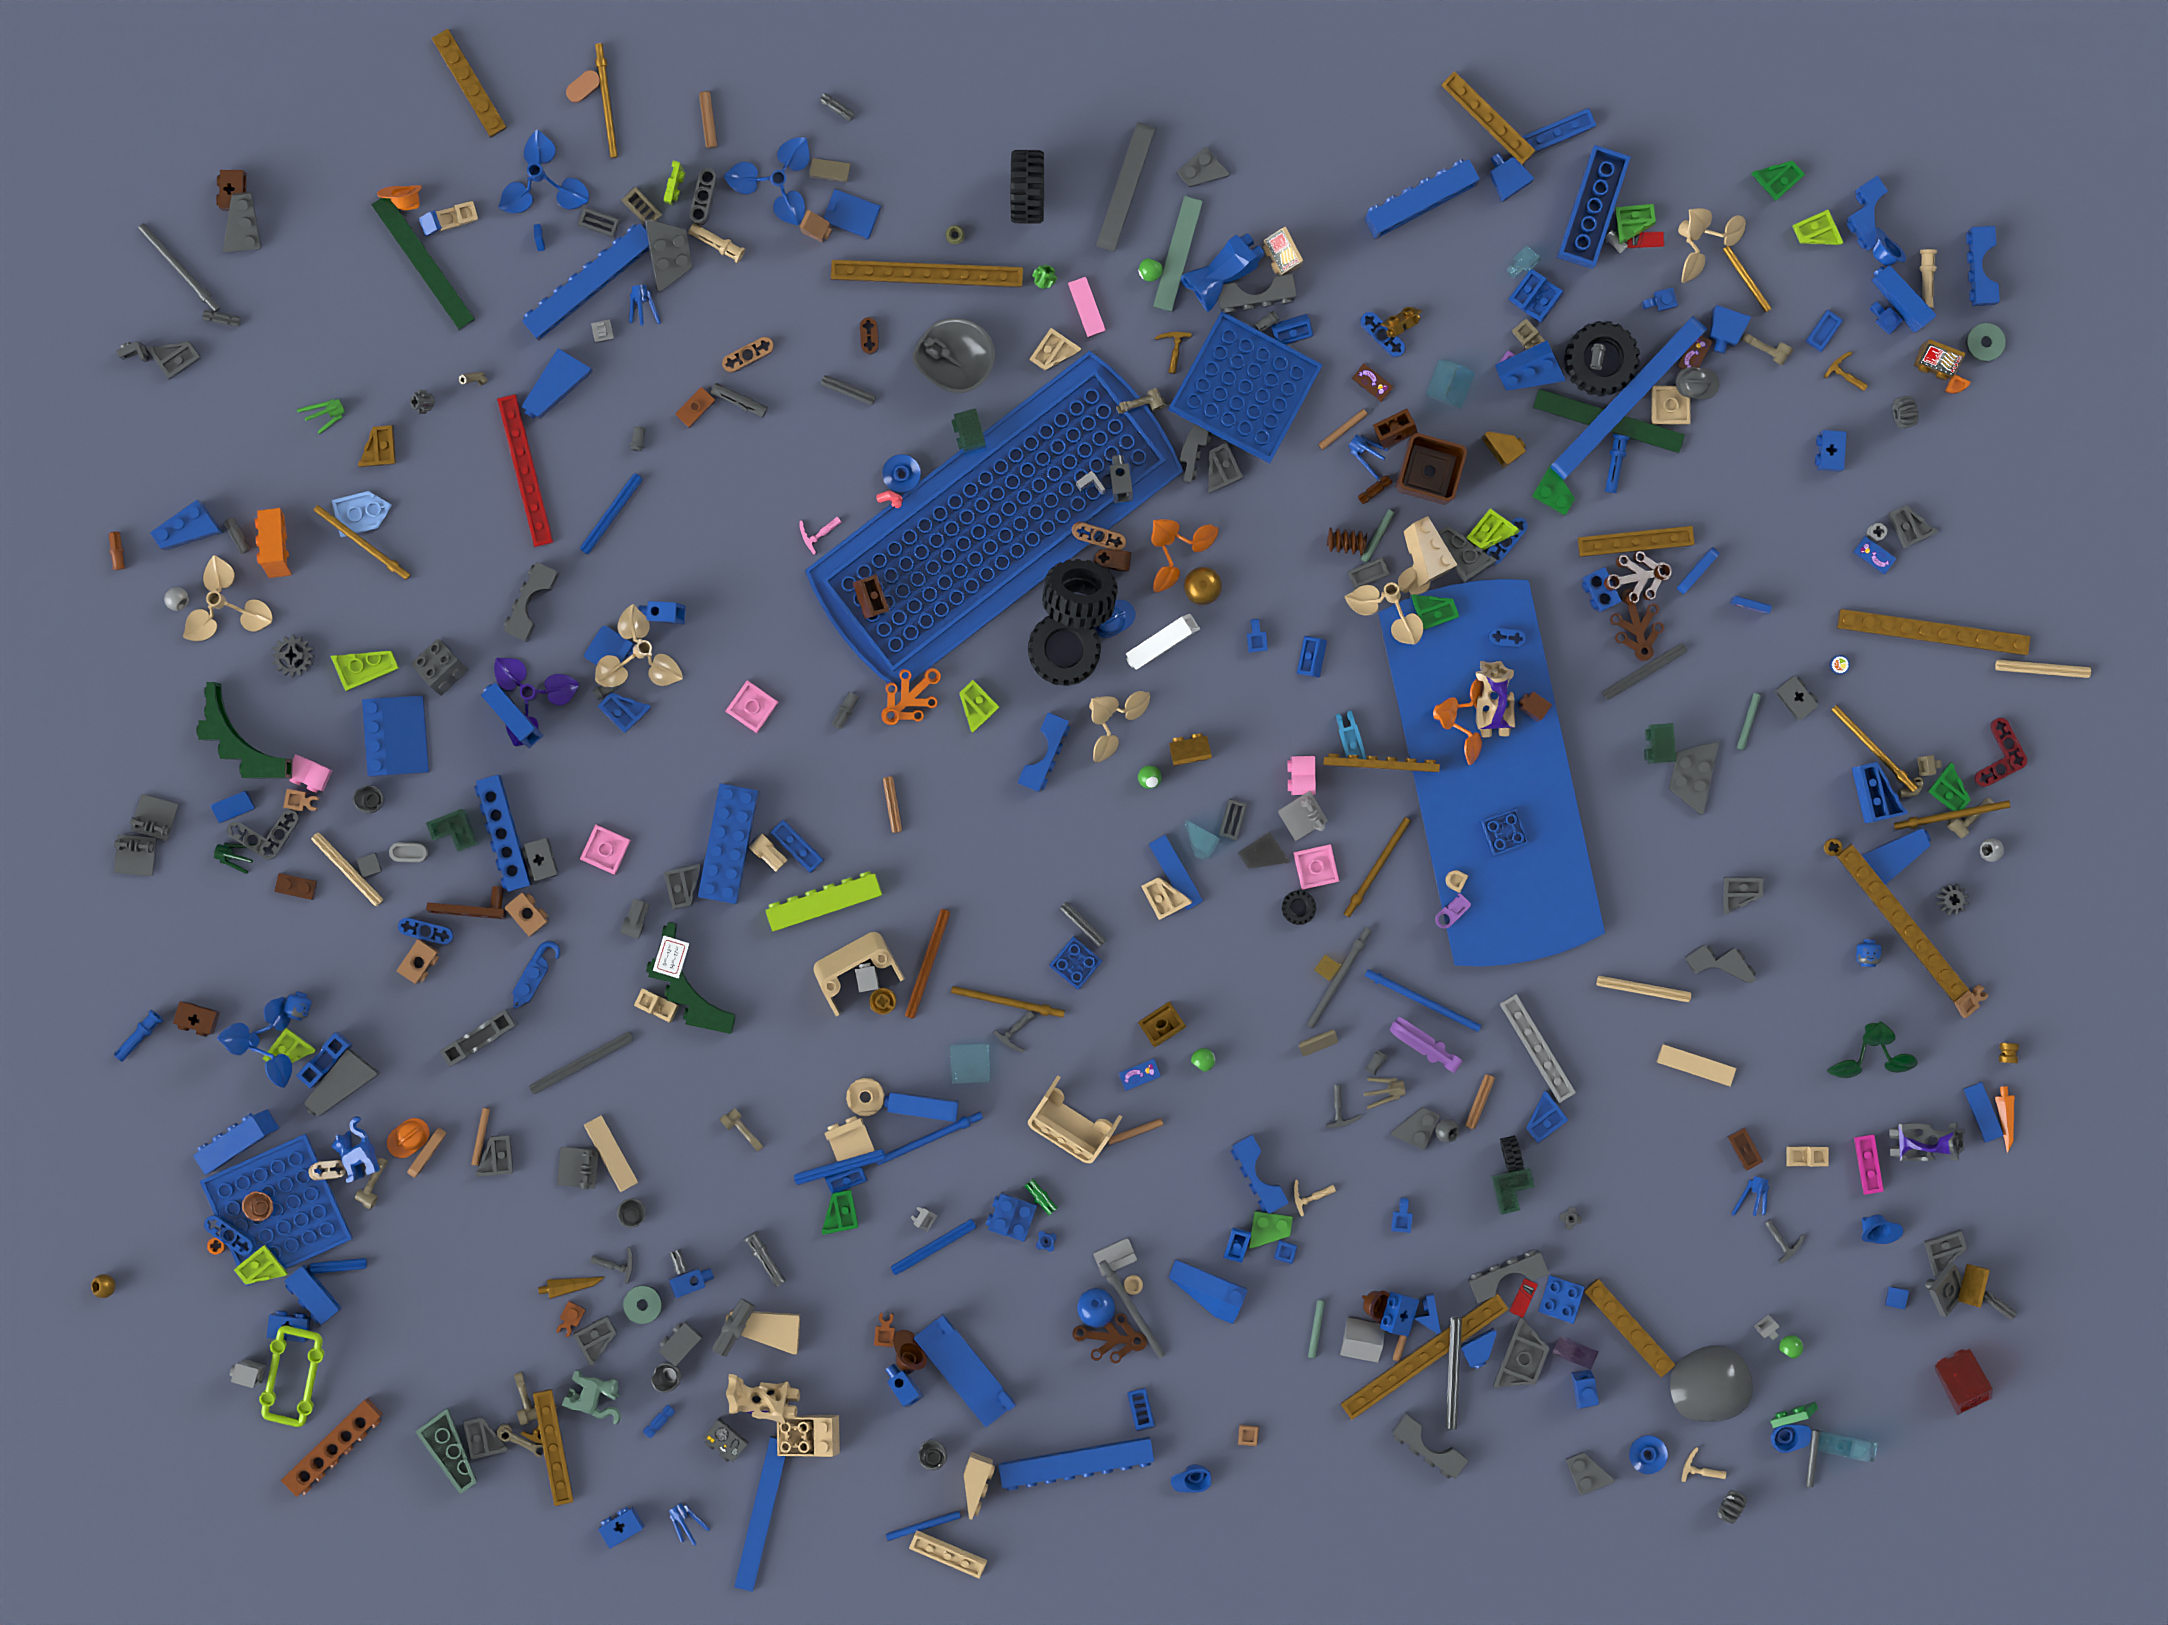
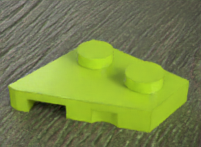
(677, 177)
(1818, 230)
(1491, 530)
(977, 705)
(290, 1045)
(260, 1267)

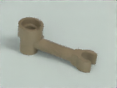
(1780, 354)
(1153, 398)
(1960, 826)
(733, 1119)
(366, 1196)
(528, 1413)
(517, 1439)

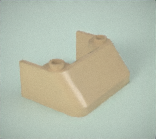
(867, 947)
(1069, 1128)

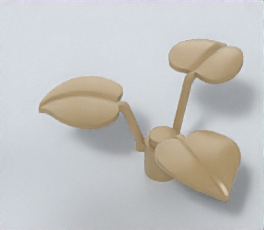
(1698, 222)
(221, 575)
(1366, 599)
(635, 625)
(1102, 710)

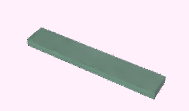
(1177, 253)

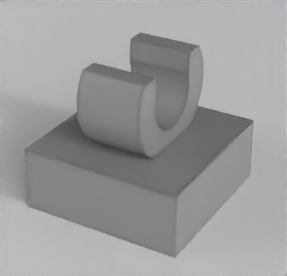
(602, 331)
(925, 1219)
(1767, 1327)

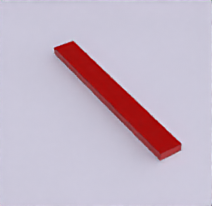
(525, 470)

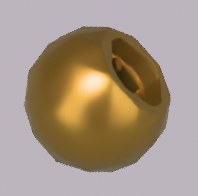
(103, 1286)

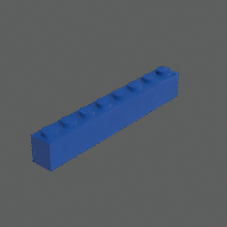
(588, 282)
(1076, 1462)

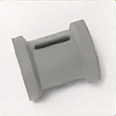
(1880, 527)

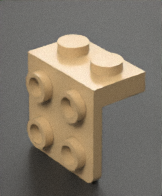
(849, 1139)

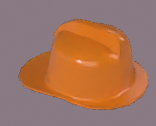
(402, 196)
(408, 1137)

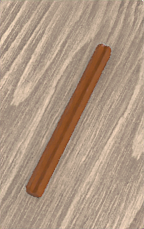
(927, 963)

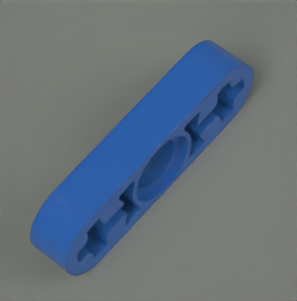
(1369, 327)
(1501, 555)
(1698, 570)
(410, 932)
(220, 1222)

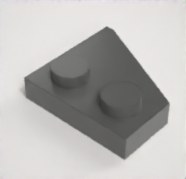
(1202, 169)
(1909, 526)
(1741, 891)
(1417, 1128)
(1944, 1250)
(594, 1338)
(482, 1439)

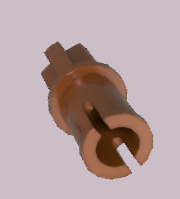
(116, 550)

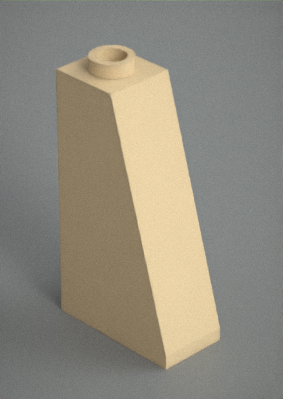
(774, 1329)

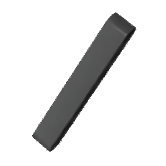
(1126, 186)

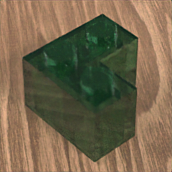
(969, 430)
(1661, 744)
(454, 824)
(1507, 1184)

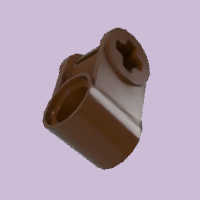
(1117, 559)

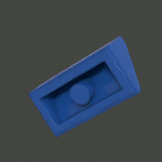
(1292, 329)
(1311, 656)
(232, 806)
(846, 1179)

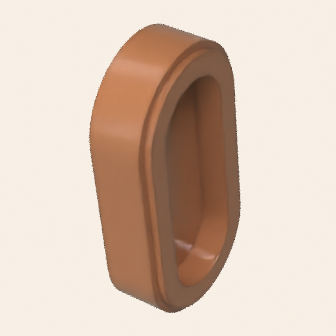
(583, 86)

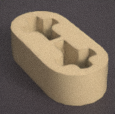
(327, 1165)

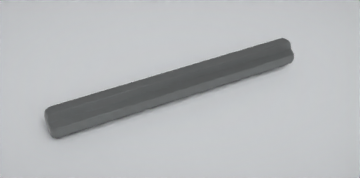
(1644, 671)

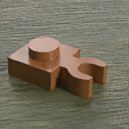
(571, 1315)
(884, 1333)

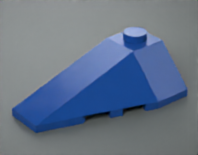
(1212, 1292)

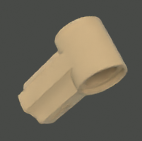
(765, 849)

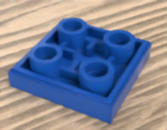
(1504, 832)
(1075, 963)

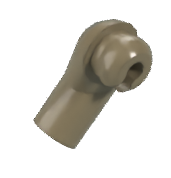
(473, 377)
(1905, 792)

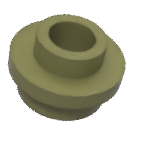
(959, 230)

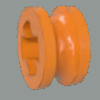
(211, 1250)

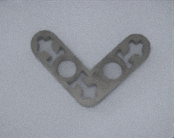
(264, 842)

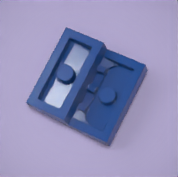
(1536, 296)

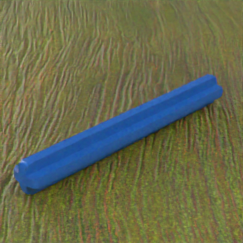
(611, 513)
(839, 1167)
(933, 1247)

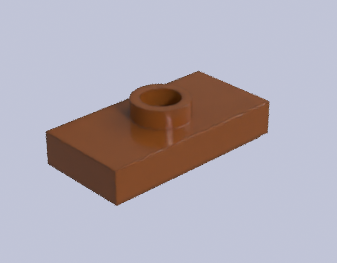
(695, 407)

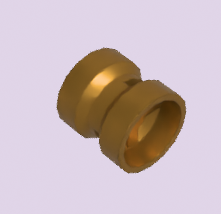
(2008, 1052)

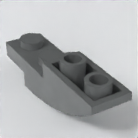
(1190, 453)

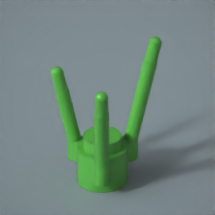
(333, 408)

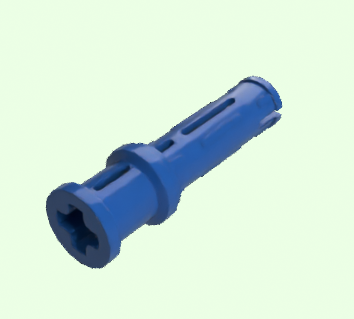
(1611, 487)
(143, 1029)

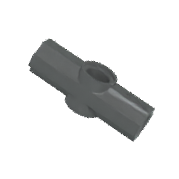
(733, 1327)

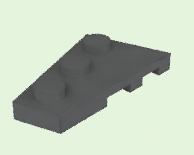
(242, 224)
(1469, 558)

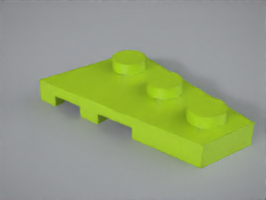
(363, 667)

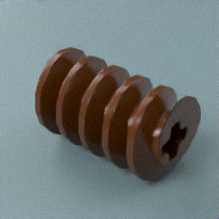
(1346, 541)

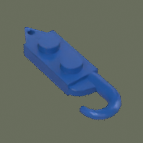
(533, 974)

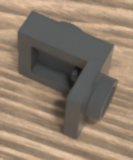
(130, 349)

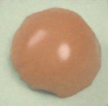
(257, 1206)

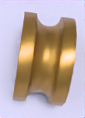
(1834, 841)

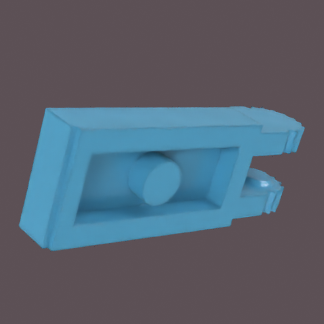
(1350, 737)

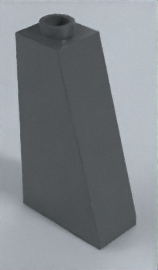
(342, 1080)

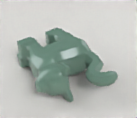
(590, 1395)

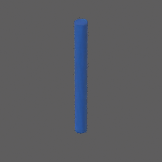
(923, 1525)

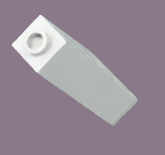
(1162, 641)

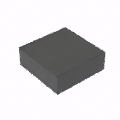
(369, 865)

